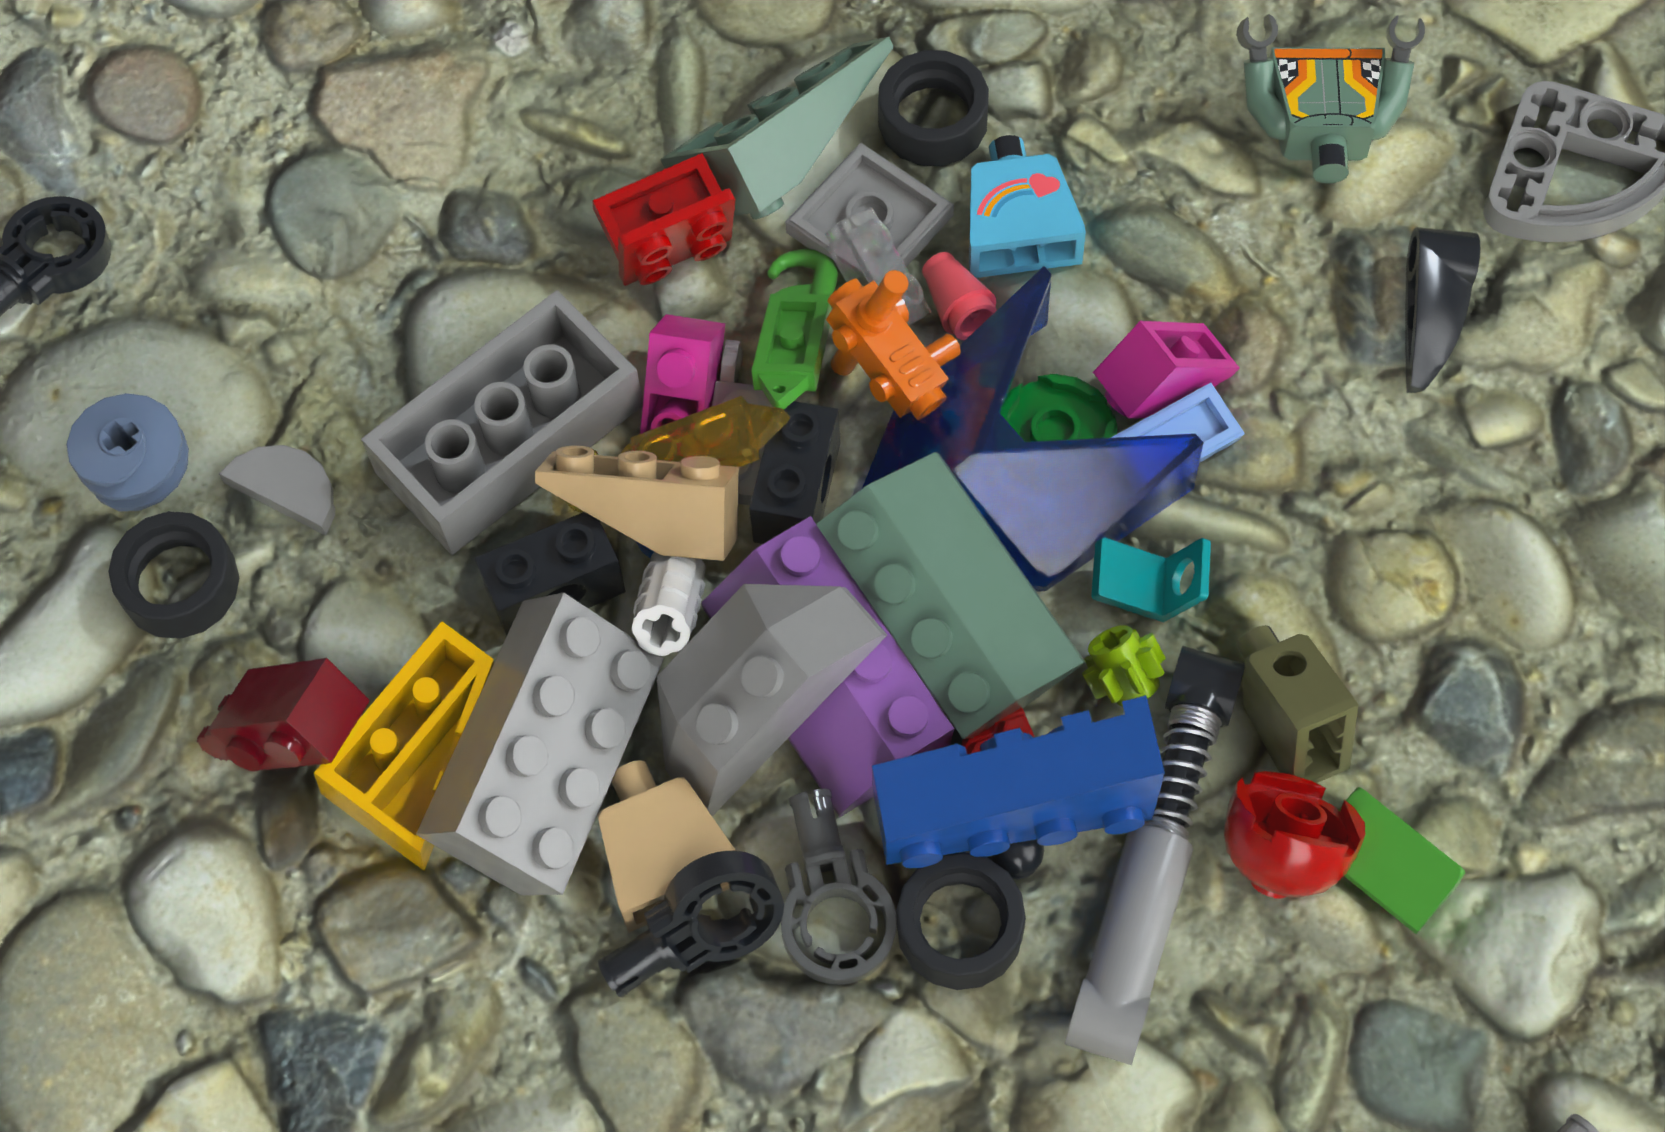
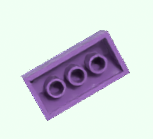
(877, 710)

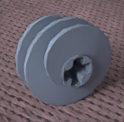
(128, 451)

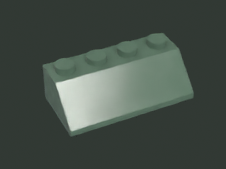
(950, 594)

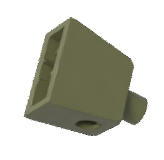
(1297, 705)

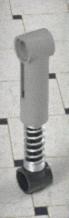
(1153, 865)

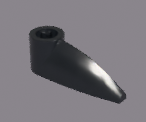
(1438, 295)

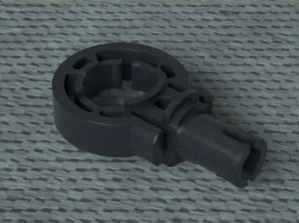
(34, 276)
(687, 939)

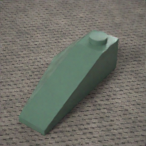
(786, 131)

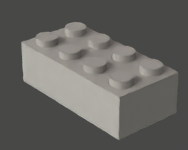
(483, 429)
(541, 746)

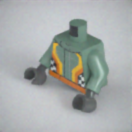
(1326, 99)

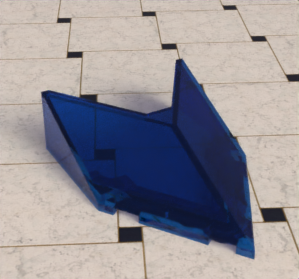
(1038, 496)

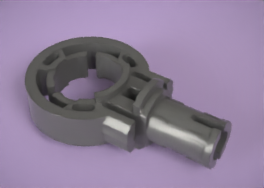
(824, 853)

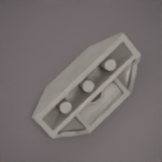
(756, 680)

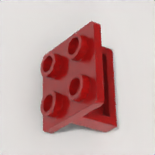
(666, 220)

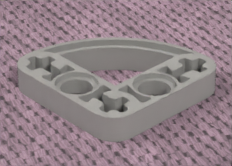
(1569, 131)

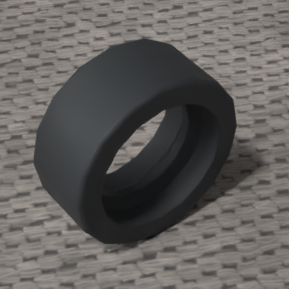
(938, 71)
(149, 540)
(974, 872)

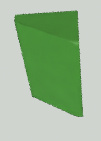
(1400, 865)

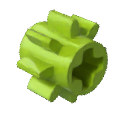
(1123, 664)

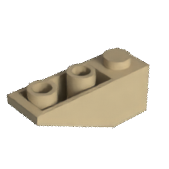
(661, 504)

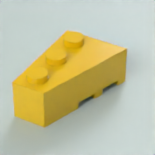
(406, 741)

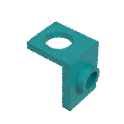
(1149, 582)

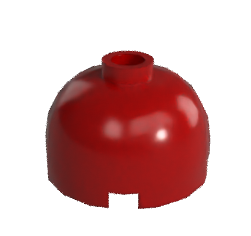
(1289, 836)

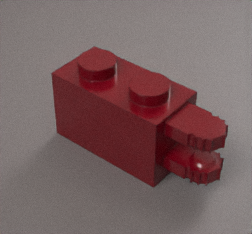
(285, 717)

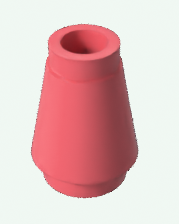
(957, 295)

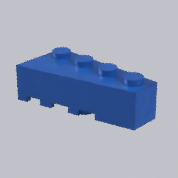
(1021, 788)

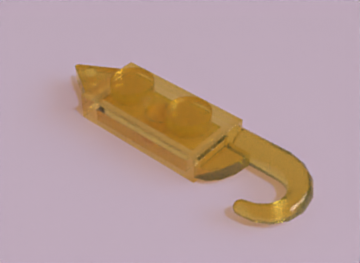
(726, 431)

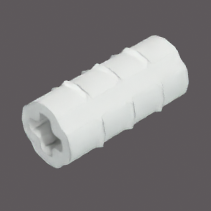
(668, 603)

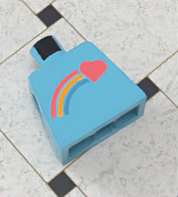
(1021, 213)

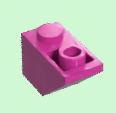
(681, 369)

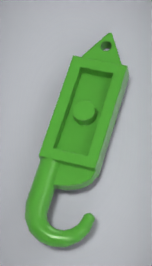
(794, 330)

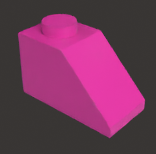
(1162, 365)

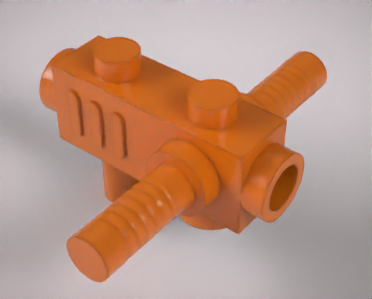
(875, 333)

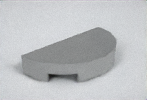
(286, 482)

